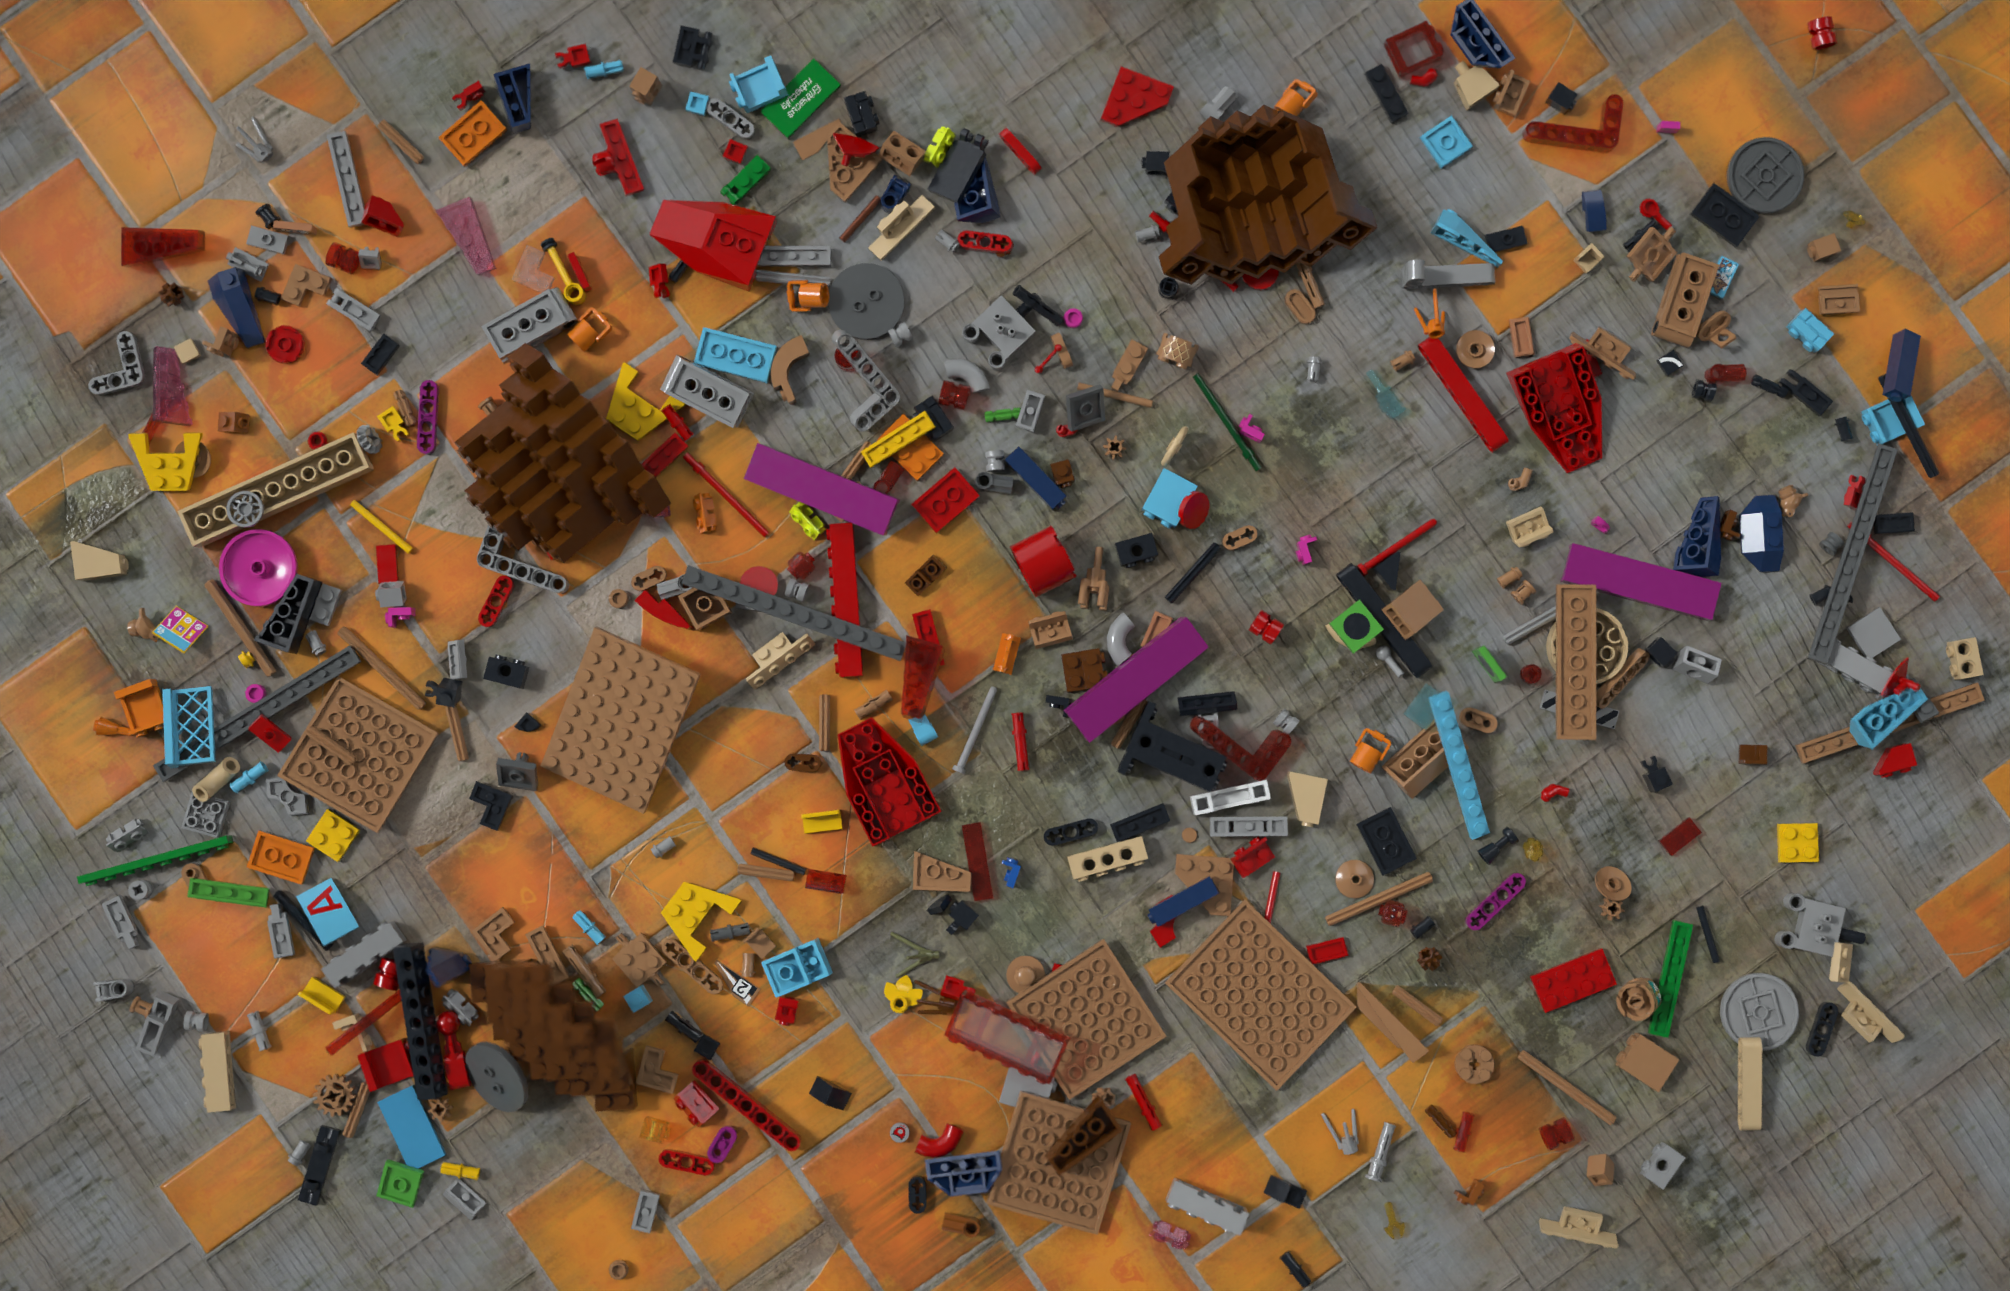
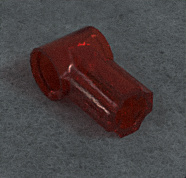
(1726, 373)
(889, 476)

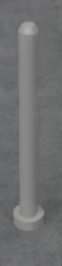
(975, 731)

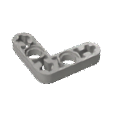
(126, 373)

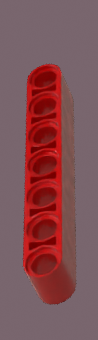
(1463, 393)
(751, 1114)

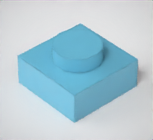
(697, 103)

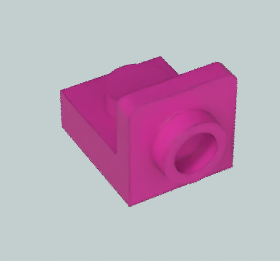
(1253, 432)
(402, 613)

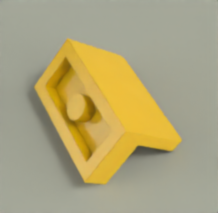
(822, 821)
(322, 996)

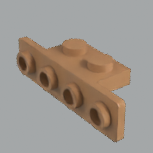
(1608, 348)

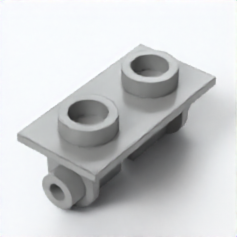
(252, 266)
(119, 840)
(454, 1002)

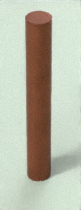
(860, 218)

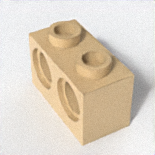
(1970, 657)

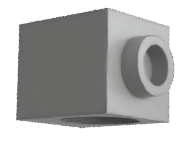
(391, 594)

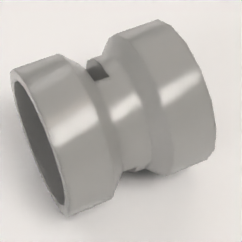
(900, 334)
(995, 461)
(792, 589)
(1286, 721)
(196, 1021)

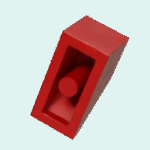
(382, 216)

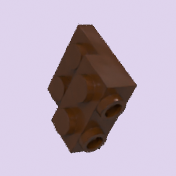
(1083, 669)

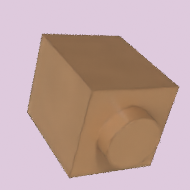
(1823, 247)

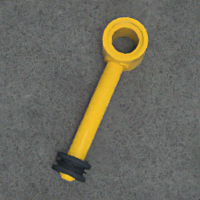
(549, 246)

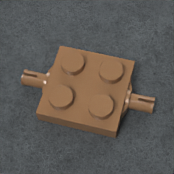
(1651, 254)
(639, 960)

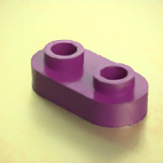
(722, 1143)

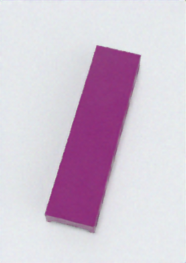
(821, 489)
(1641, 582)
(1136, 678)

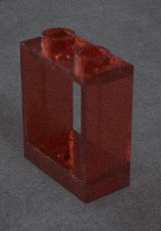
(1396, 58)

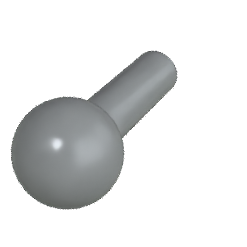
(1384, 654)

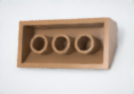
(1418, 761)

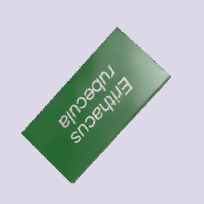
(805, 96)

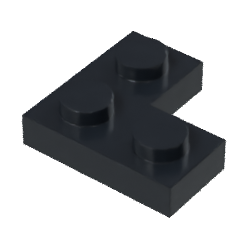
(495, 802)

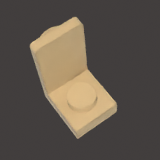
(346, 1023)

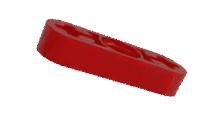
(1020, 151)
(999, 239)
(497, 586)
(673, 1154)

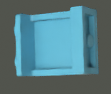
(758, 86)
(1884, 422)
(1166, 498)

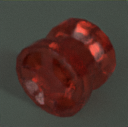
(1526, 674)

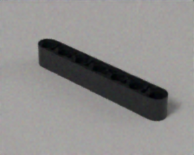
(1405, 649)

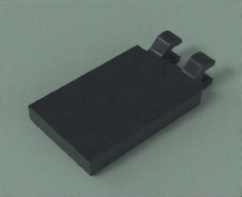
(959, 167)

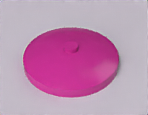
(257, 567)

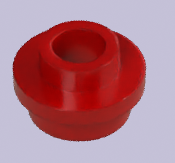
(312, 438)

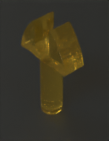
(1392, 1221)

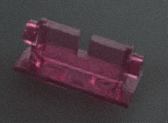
(1177, 1238)

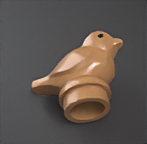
(1790, 500)
(142, 627)

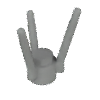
(262, 152)
(1348, 1142)

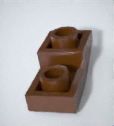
(926, 575)

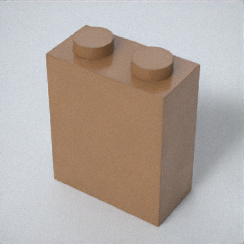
(1412, 609)
(1646, 1061)

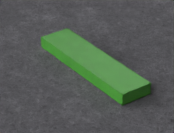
(228, 892)

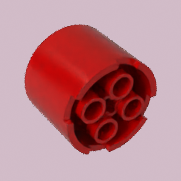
(1043, 561)

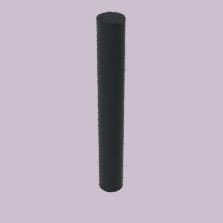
(778, 861)
(1708, 934)

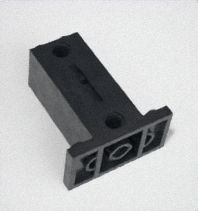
(1172, 754)

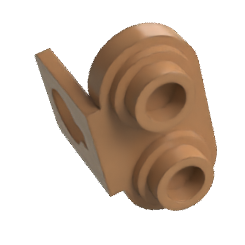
(1714, 327)

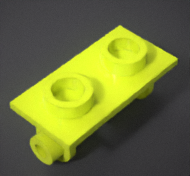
(943, 139)
(812, 527)

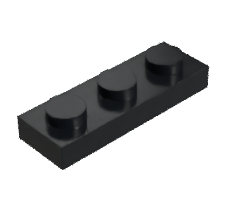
(1386, 93)
(1207, 703)
(1140, 822)

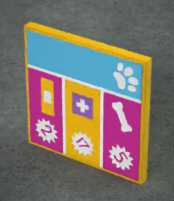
(180, 629)

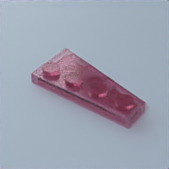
(468, 234)
(168, 393)

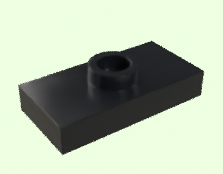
(1506, 239)
(380, 354)
(1894, 523)

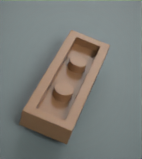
(547, 953)

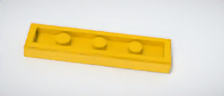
(898, 439)

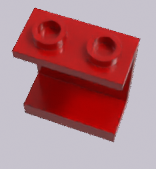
(386, 1064)

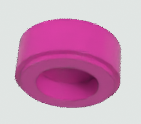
(1073, 318)
(255, 693)

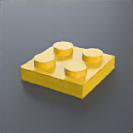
(333, 835)
(1797, 842)

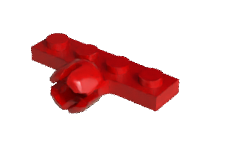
(617, 158)

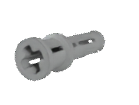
(1378, 1161)

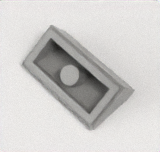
(1030, 411)
(464, 1198)

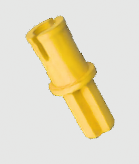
(460, 1170)

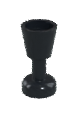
(1491, 851)

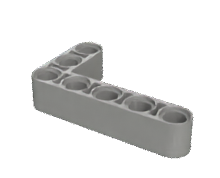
(1418, 276)
(870, 377)
(515, 566)

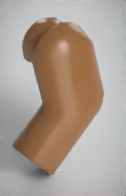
(1520, 482)

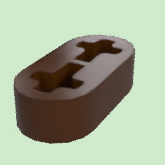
(802, 757)

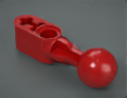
(454, 1056)

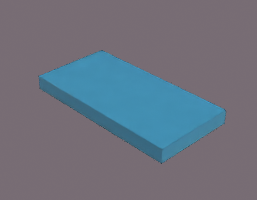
(411, 1128)

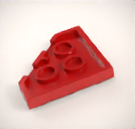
(1134, 97)

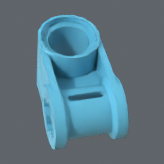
(924, 731)

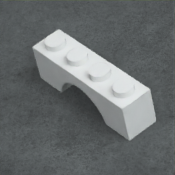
(1230, 797)

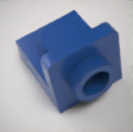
(1011, 876)

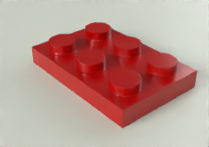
(945, 500)

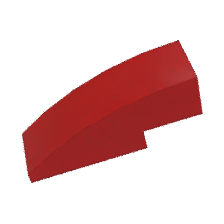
(662, 610)

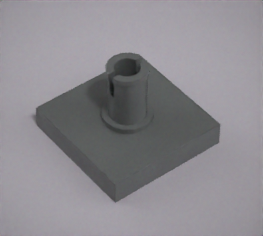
(1085, 407)
(517, 773)

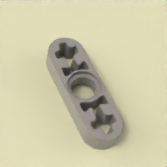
(722, 106)

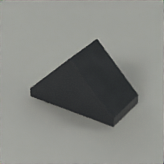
(1388, 571)
(830, 1093)

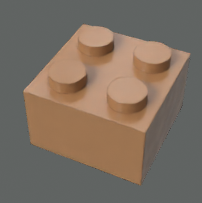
(704, 607)

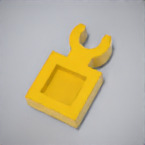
(392, 422)

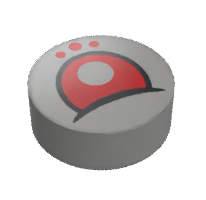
(899, 1132)

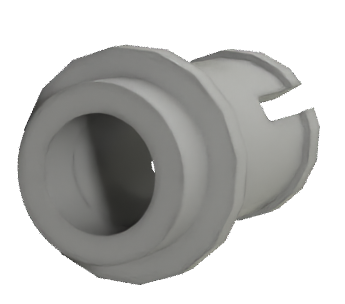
(1147, 233)
(947, 241)
(1314, 367)
(317, 646)
(663, 847)
(299, 1152)

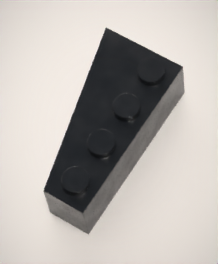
(291, 615)

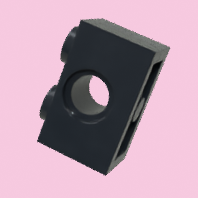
(1145, 542)
(495, 667)

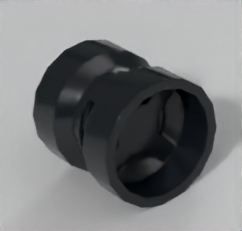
(1167, 291)
(1704, 390)

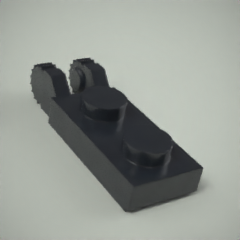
(1807, 393)

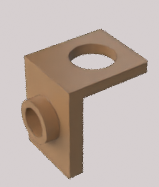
(760, 942)

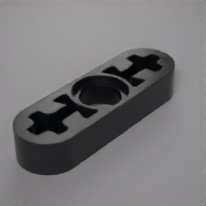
(1085, 832)
(1822, 1044)

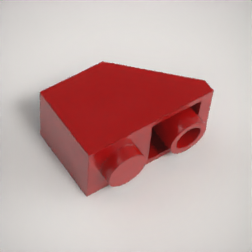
(1895, 758)

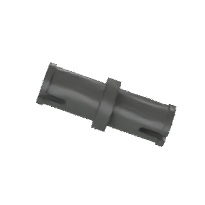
(730, 932)

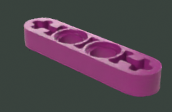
(428, 417)
(1497, 903)

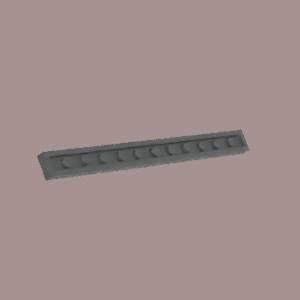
(1852, 554)
(794, 613)
(267, 706)

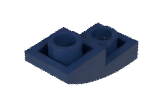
(1594, 210)

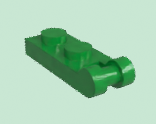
(745, 179)

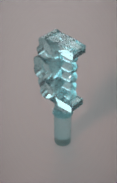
(1387, 401)

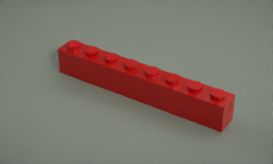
(845, 595)

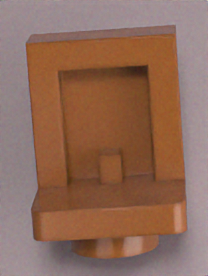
(233, 422)
(1475, 1192)

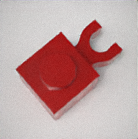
(787, 1010)

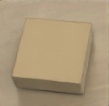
(187, 351)

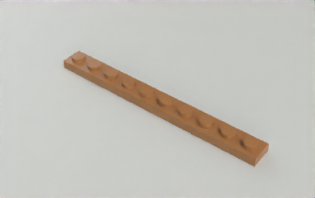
(1844, 739)

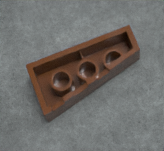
(1084, 1136)

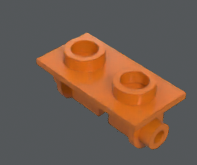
(702, 504)
(1006, 653)

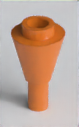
(106, 727)

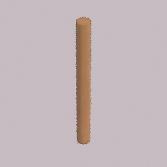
(1120, 396)

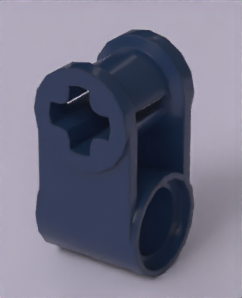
(896, 191)

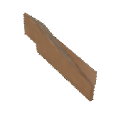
(1388, 1024)

